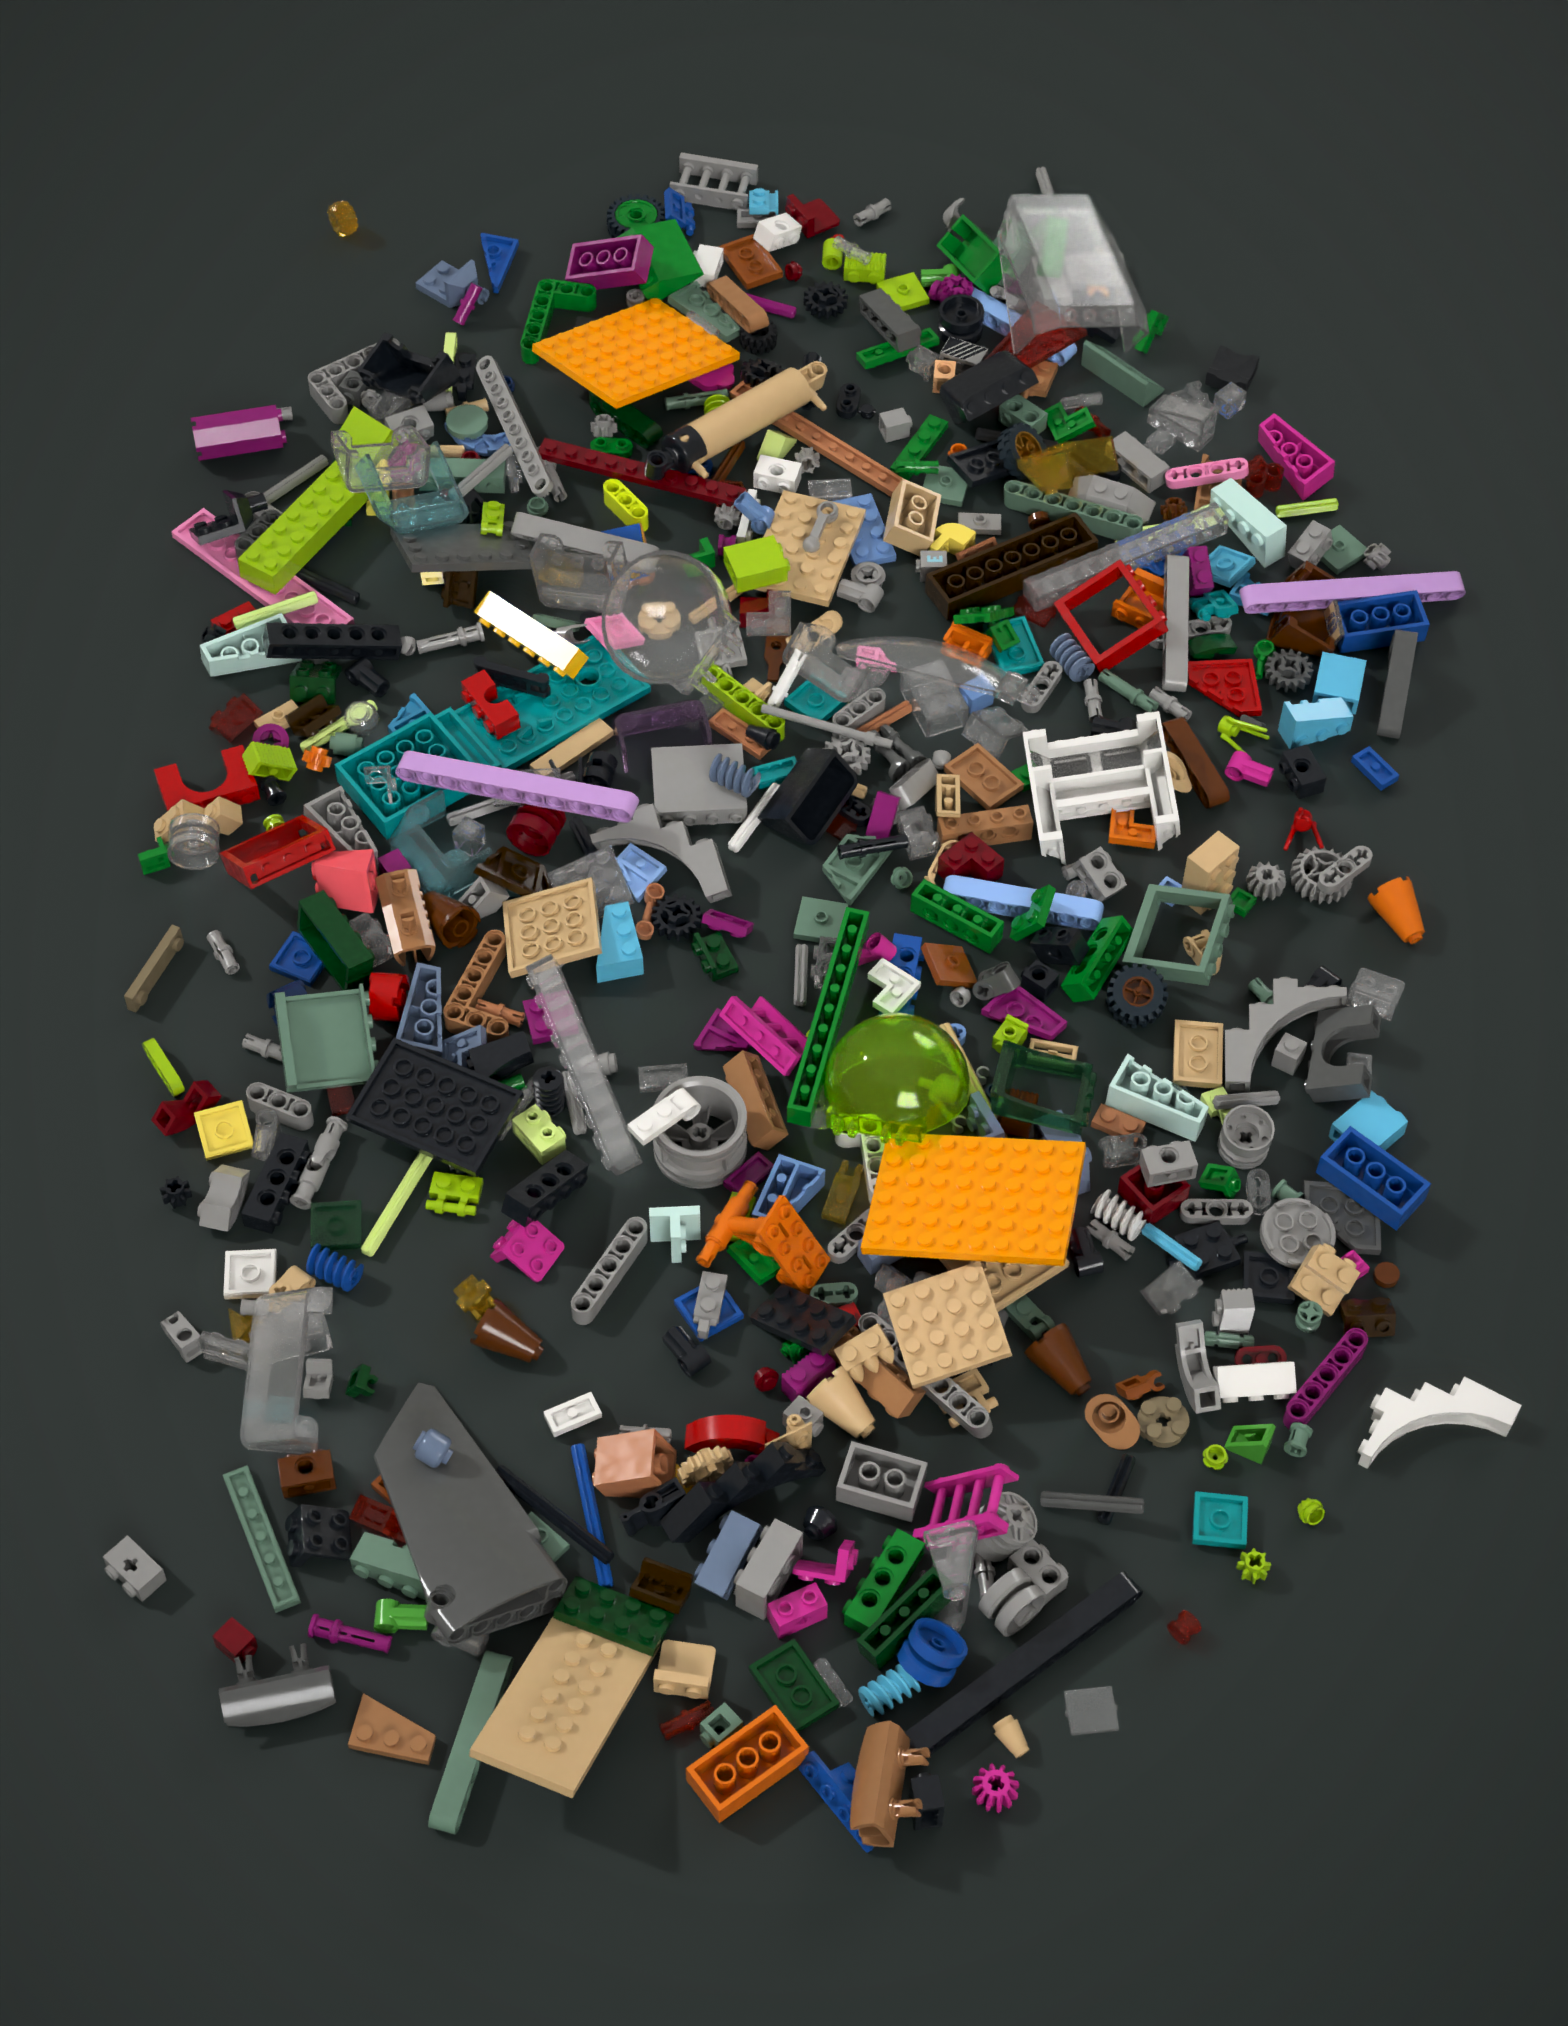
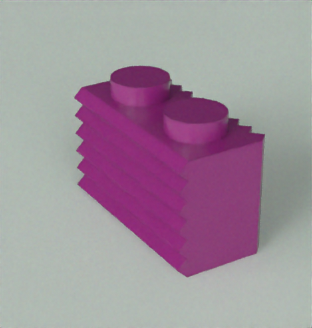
(1199, 571)
(807, 1375)

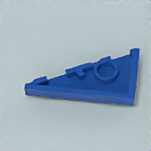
(498, 255)

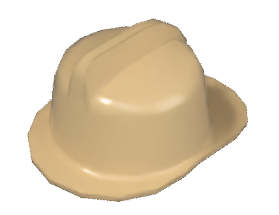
(1179, 774)

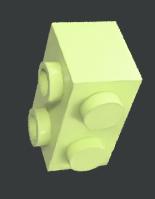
(539, 1134)

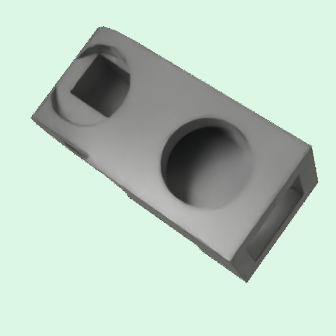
(182, 1335)

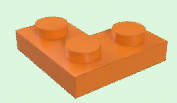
(1126, 832)

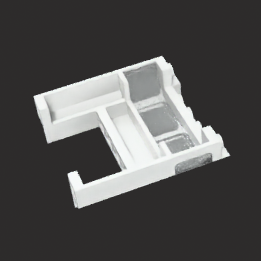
(1099, 774)

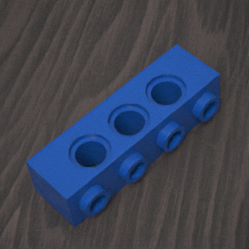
(908, 950)

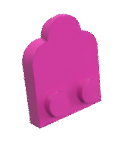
(716, 379)

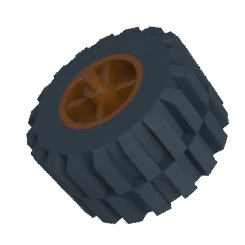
(1136, 995)

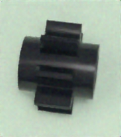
(212, 633)
(176, 1192)

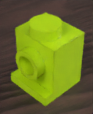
(1011, 1030)

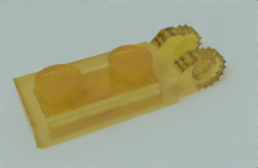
(842, 1194)

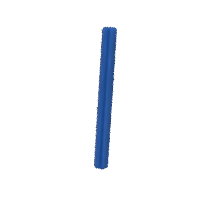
(590, 1509)

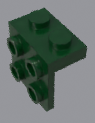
(313, 679)

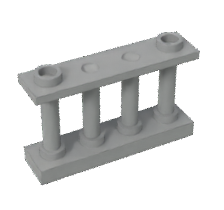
(717, 169)

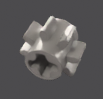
(603, 426)
(808, 459)
(727, 517)
(1377, 556)

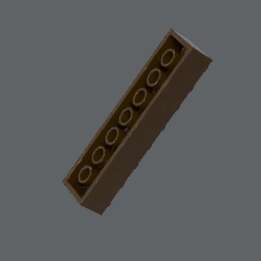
(1003, 567)

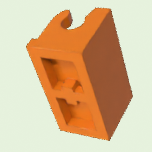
(969, 639)

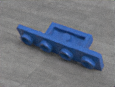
(834, 1788)

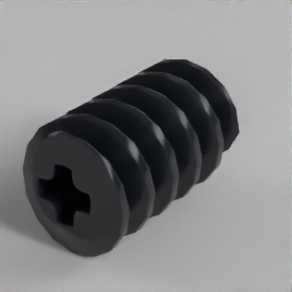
(549, 1090)

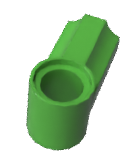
(929, 276)
(392, 1616)

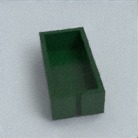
(334, 941)

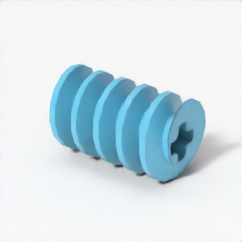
(886, 1689)

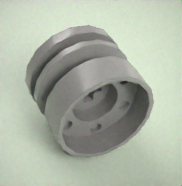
(1246, 1137)
(1020, 1531)

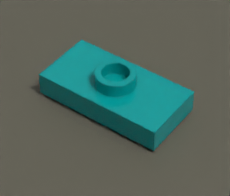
(774, 771)

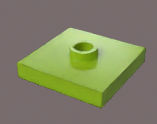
(905, 291)

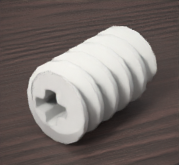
(1118, 1215)

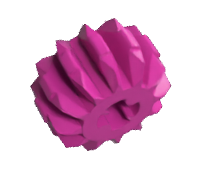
(1005, 1792)

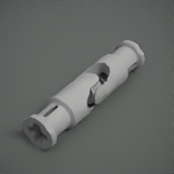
(320, 1160)

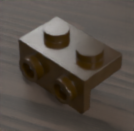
(460, 588)
(312, 716)
(1372, 1315)
(662, 1585)

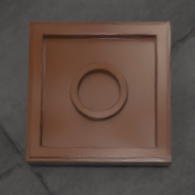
(949, 965)

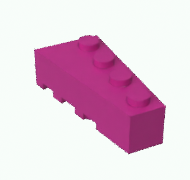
(1303, 462)

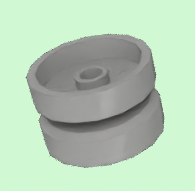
(1012, 1601)

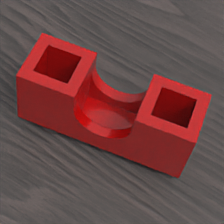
(497, 718)

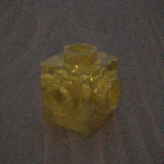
(471, 1293)

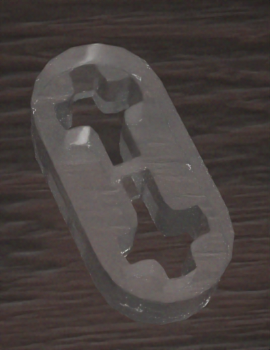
(1263, 1191)

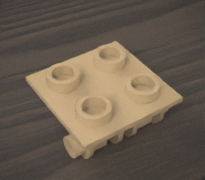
(797, 1433)

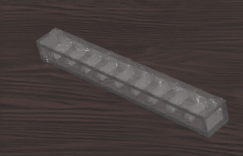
(1136, 550)
(583, 1065)

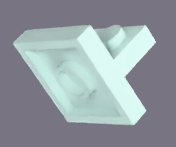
(675, 1225)

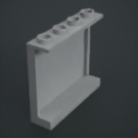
(684, 785)

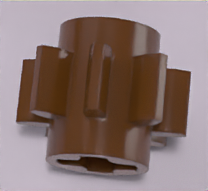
(1173, 508)

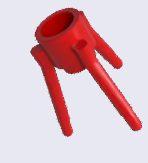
(1302, 823)

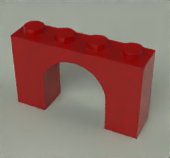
(237, 787)

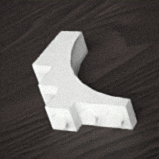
(1430, 1406)

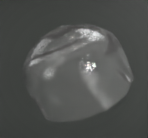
(361, 718)

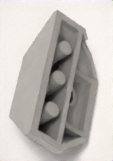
(1113, 495)

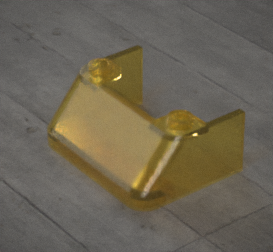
(1059, 464)

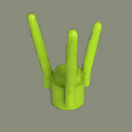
(1231, 727)

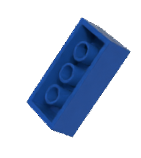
(1372, 620)
(1373, 1178)

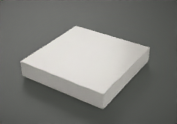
(249, 1273)

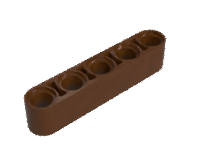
(1200, 769)

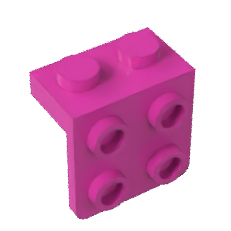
(528, 1248)
(832, 1573)

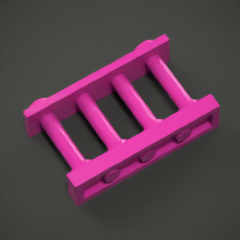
(766, 1032)
(975, 1481)

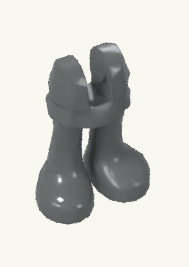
(899, 765)

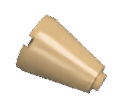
(843, 1404)

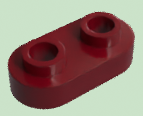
(1260, 1354)

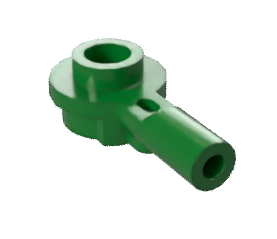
(1261, 651)

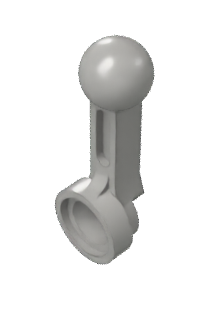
(812, 543)

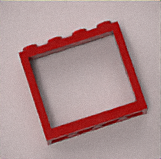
(1129, 644)
(277, 851)

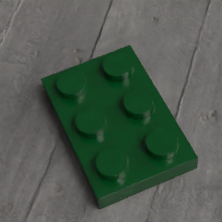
(794, 1685)

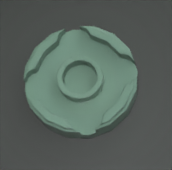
(467, 422)

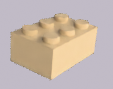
(912, 517)
(1212, 867)

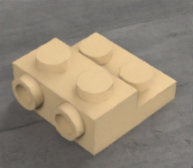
(1324, 1278)

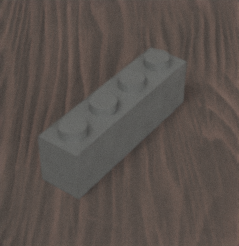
(890, 320)

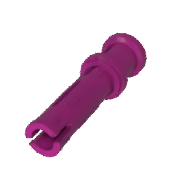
(335, 1634)

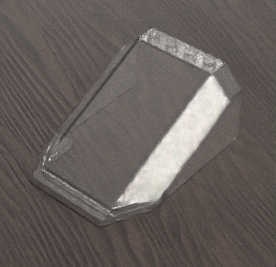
(1064, 270)

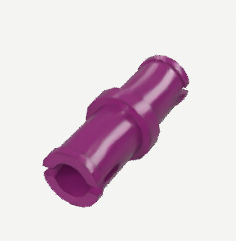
(467, 304)

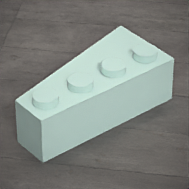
(240, 650)
(1155, 1100)

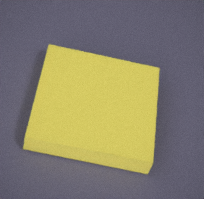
(224, 1130)

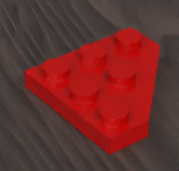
(1227, 683)

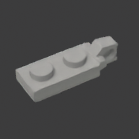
(709, 1302)

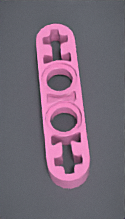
(1206, 470)

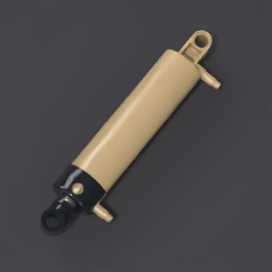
(736, 420)

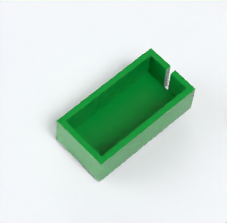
(975, 256)

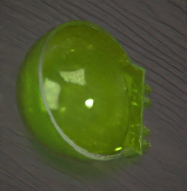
(895, 1079)

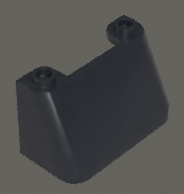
(407, 373)

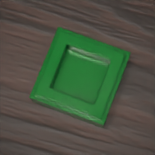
(1243, 901)

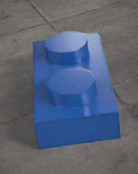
(1375, 768)

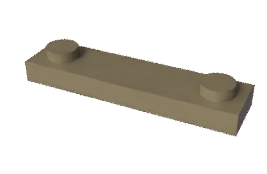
(153, 969)

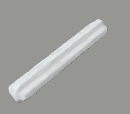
(751, 821)

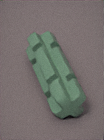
(1228, 1340)

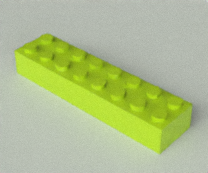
(300, 532)

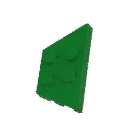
(986, 614)

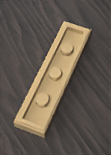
(575, 746)

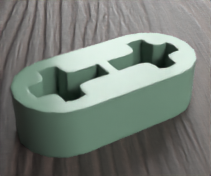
(834, 1293)

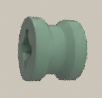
(1312, 1311)

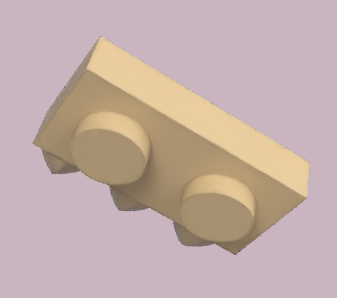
(864, 1351)

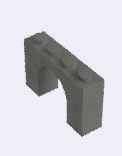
(1332, 1031)

